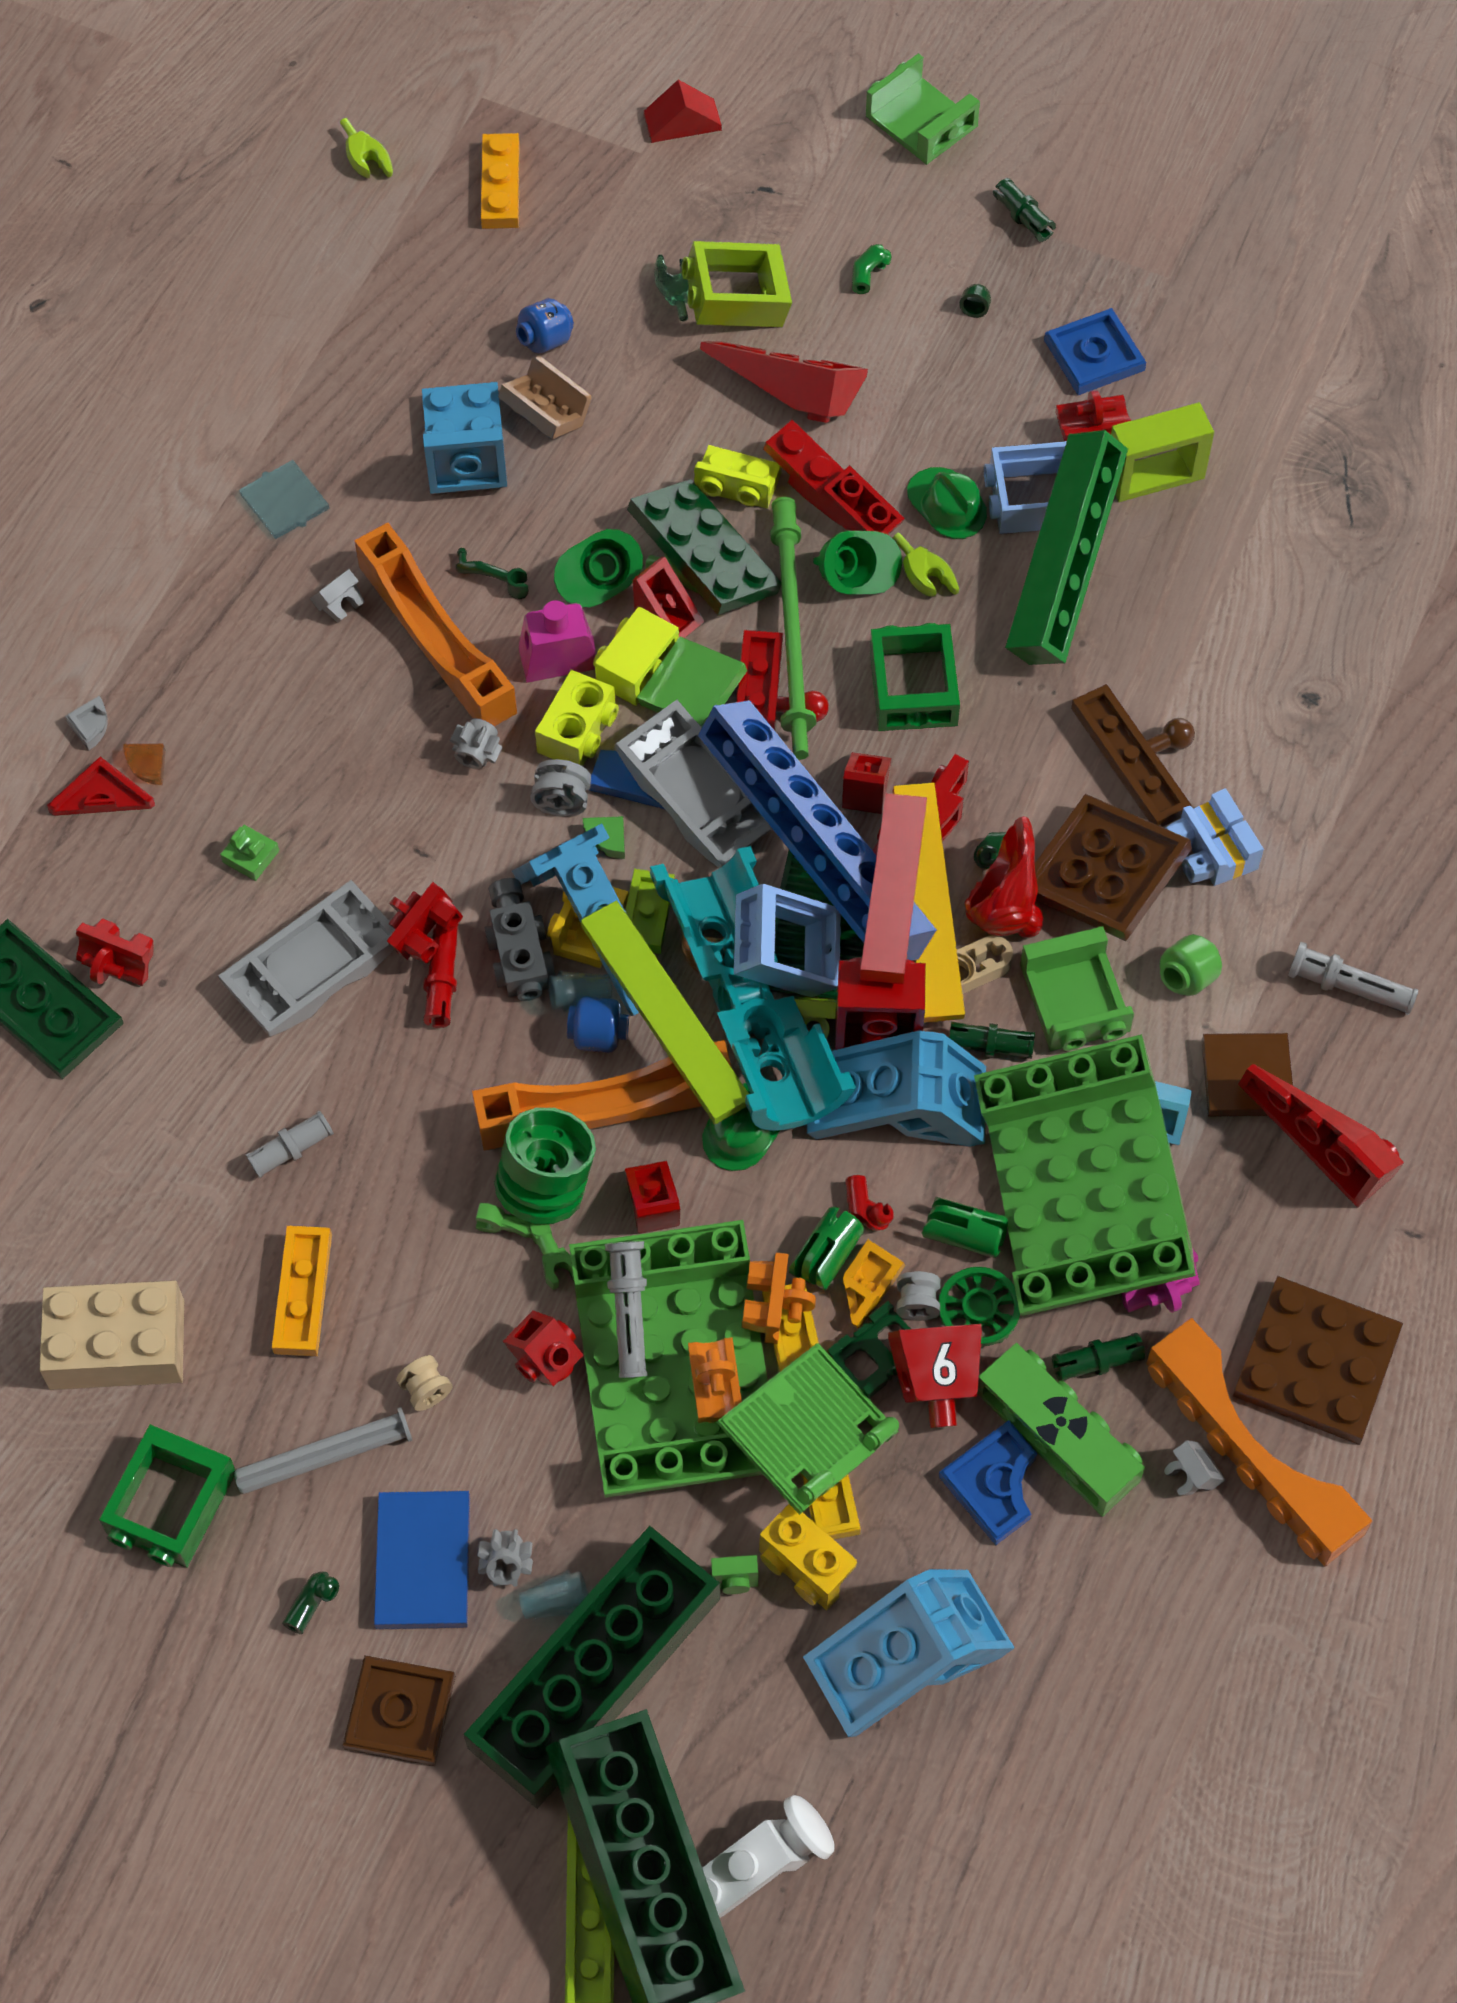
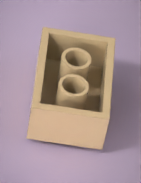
(112, 1335)

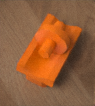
(766, 1316)
(714, 1378)

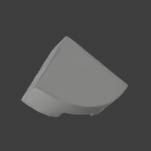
(89, 722)

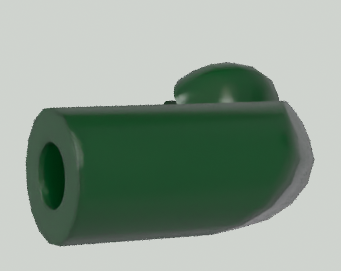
(988, 849)
(317, 1588)

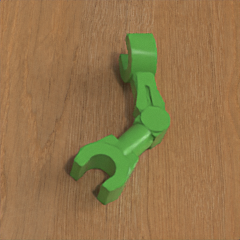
(493, 1220)

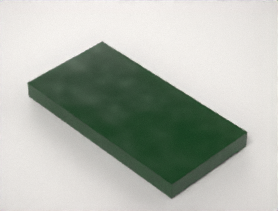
(49, 1005)

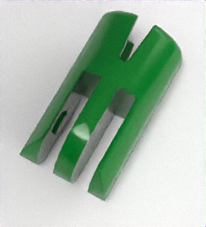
(965, 1227)
(827, 1248)

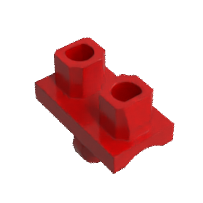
(1091, 414)
(417, 918)
(111, 955)

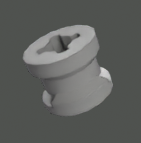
(918, 1296)

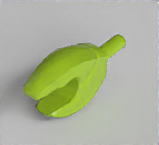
(361, 148)
(921, 563)

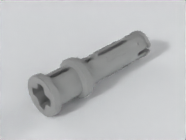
(1332, 973)
(627, 1286)

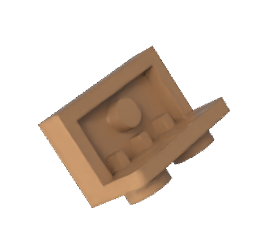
(547, 399)

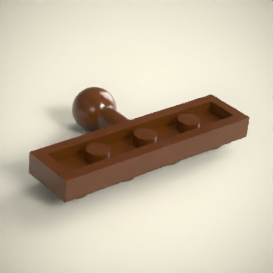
(1134, 756)

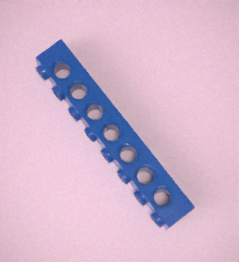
(801, 814)

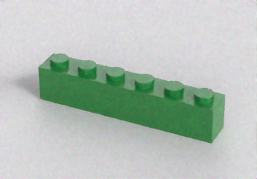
(1066, 548)

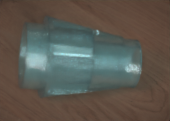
(571, 986)
(554, 1596)

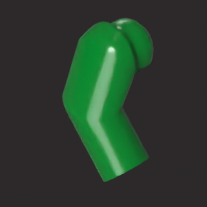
(873, 257)

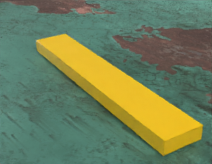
(943, 979)
(836, 1509)

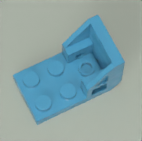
(463, 438)
(913, 1083)
(909, 1639)

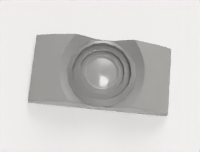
(691, 784)
(310, 960)

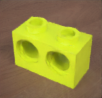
(568, 717)

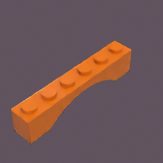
(464, 668)
(599, 1103)
(1316, 1511)

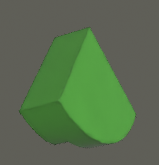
(614, 826)

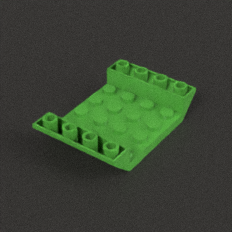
(1085, 1175)
(692, 1294)

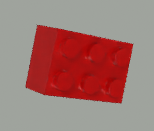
(877, 1009)

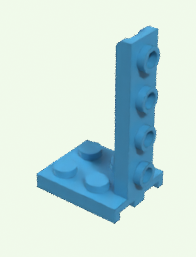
(581, 880)

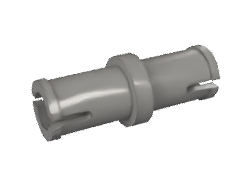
(289, 1144)

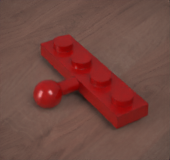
(760, 684)

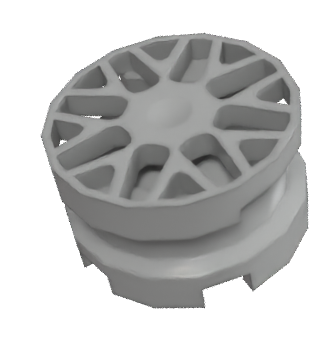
(559, 789)

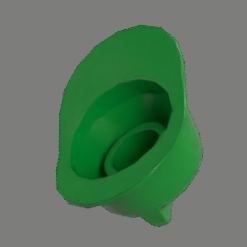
(948, 502)
(860, 562)
(598, 568)
(736, 1141)

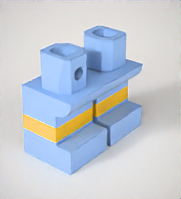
(1219, 839)

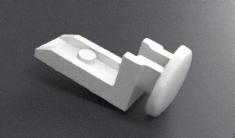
(766, 1853)

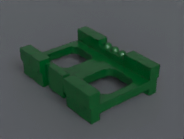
(867, 1340)

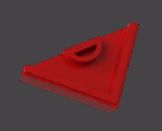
(100, 790)

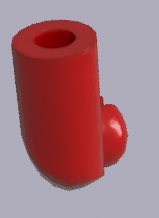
(870, 1214)

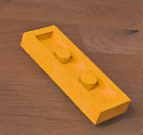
(500, 181)
(302, 1291)

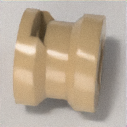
(424, 1383)

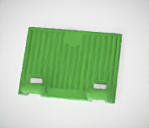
(807, 1425)

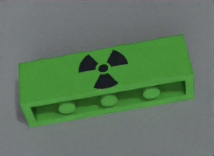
(1060, 1428)

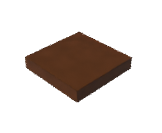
(1228, 1058)
(399, 1710)

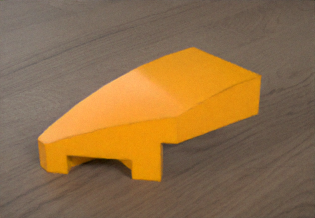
(869, 1280)

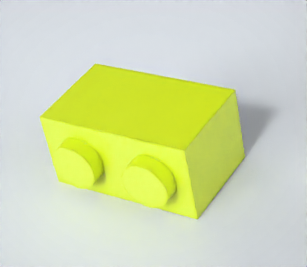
(635, 653)

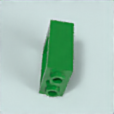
(900, 711)
(186, 1455)

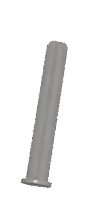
(322, 1453)

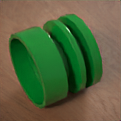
(544, 1165)

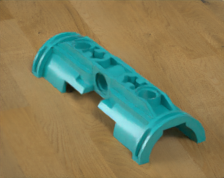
(810, 1074)

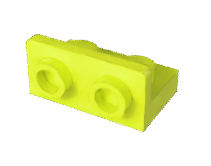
(737, 476)

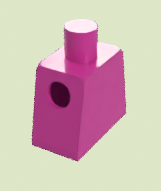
(556, 642)

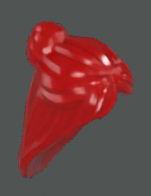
(1008, 891)

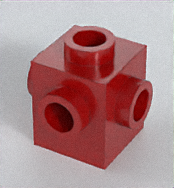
(543, 1348)

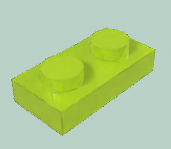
(648, 909)

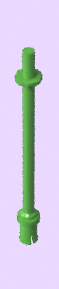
(786, 535)

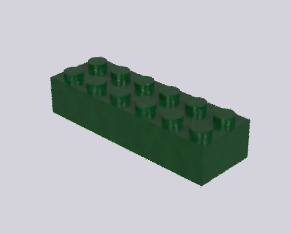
(593, 1662)
(644, 1864)

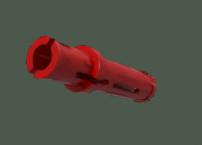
(440, 980)

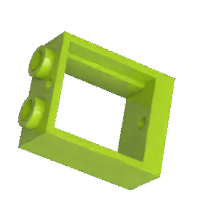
(733, 309)
(1178, 428)

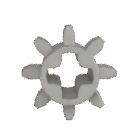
(476, 743)
(505, 1557)

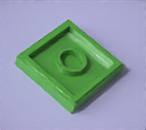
(694, 678)

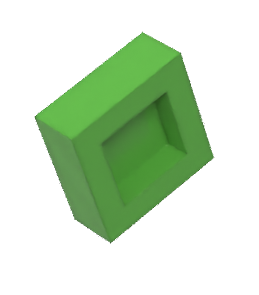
(735, 1573)

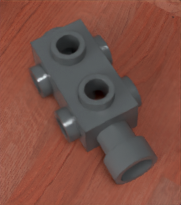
(517, 938)

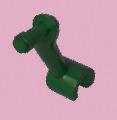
(511, 577)

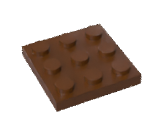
(1107, 866)
(1318, 1360)

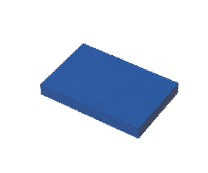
(422, 1560)

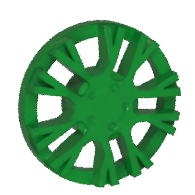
(980, 1304)

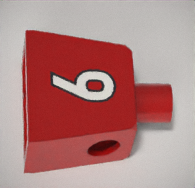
(938, 1367)

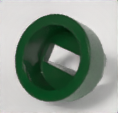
(975, 301)

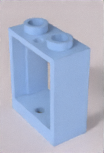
(1014, 462)
(756, 940)

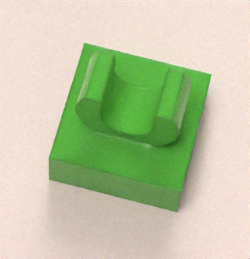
(249, 852)

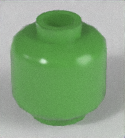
(1190, 965)

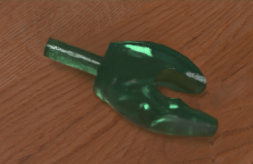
(672, 287)

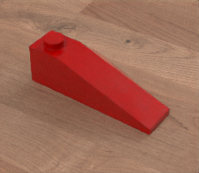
(812, 386)
(1337, 1144)

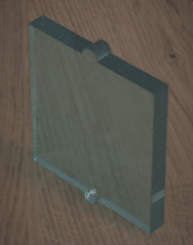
(284, 499)

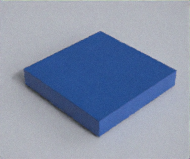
(1095, 351)

